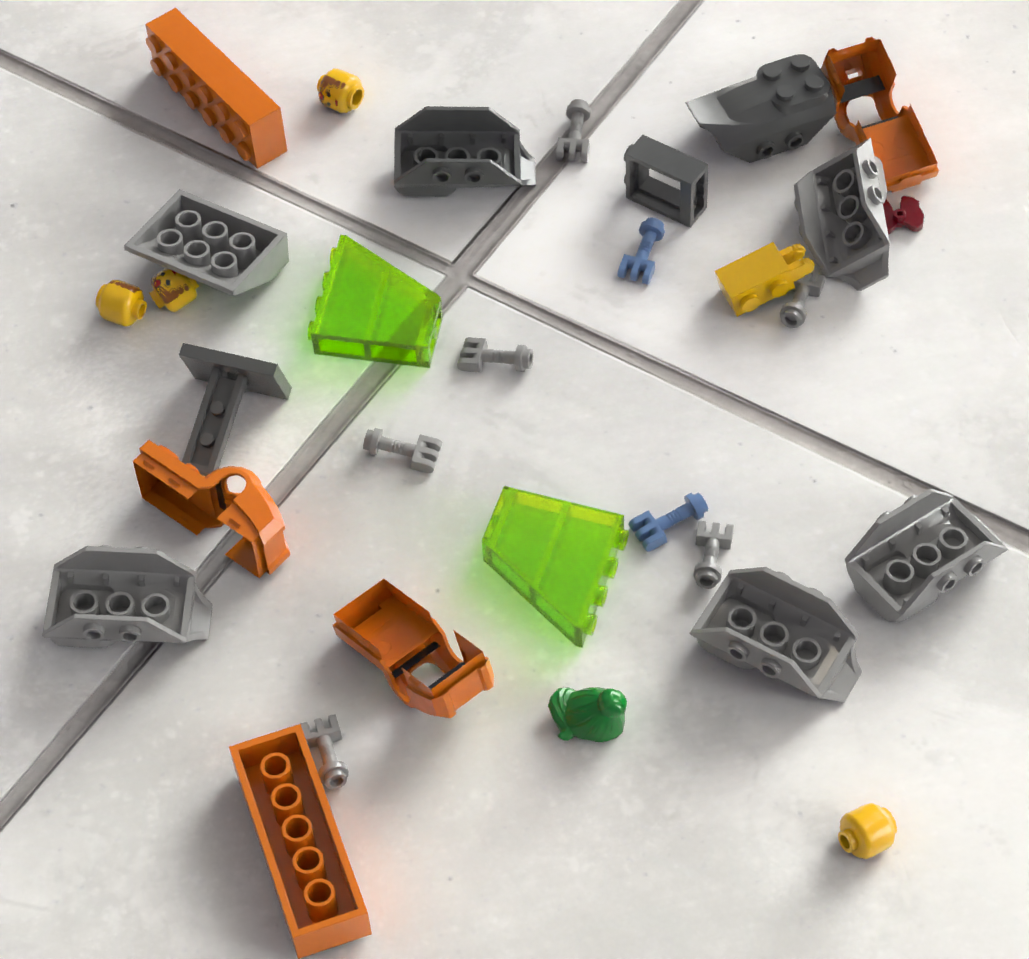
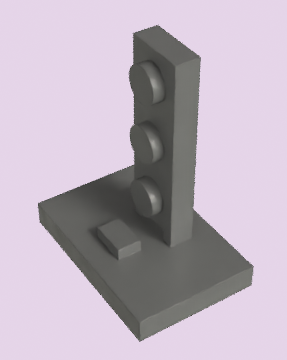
(227, 379)

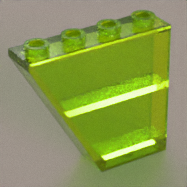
(374, 311)
(555, 556)

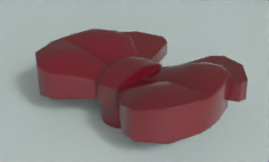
(908, 215)

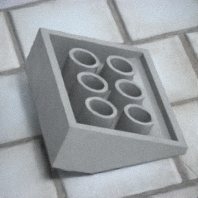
(211, 244)

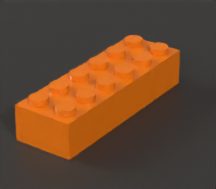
(216, 88)
(300, 841)

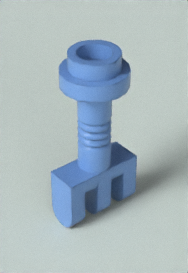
(652, 231)
(652, 530)

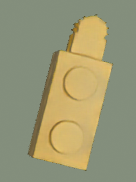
(762, 276)

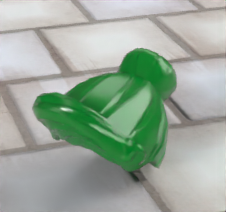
(588, 713)

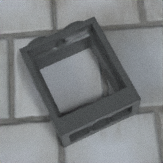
(679, 205)

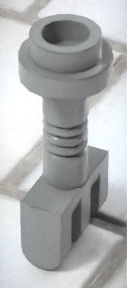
(578, 112)
(793, 313)
(477, 352)
(422, 454)
(708, 573)
(333, 772)

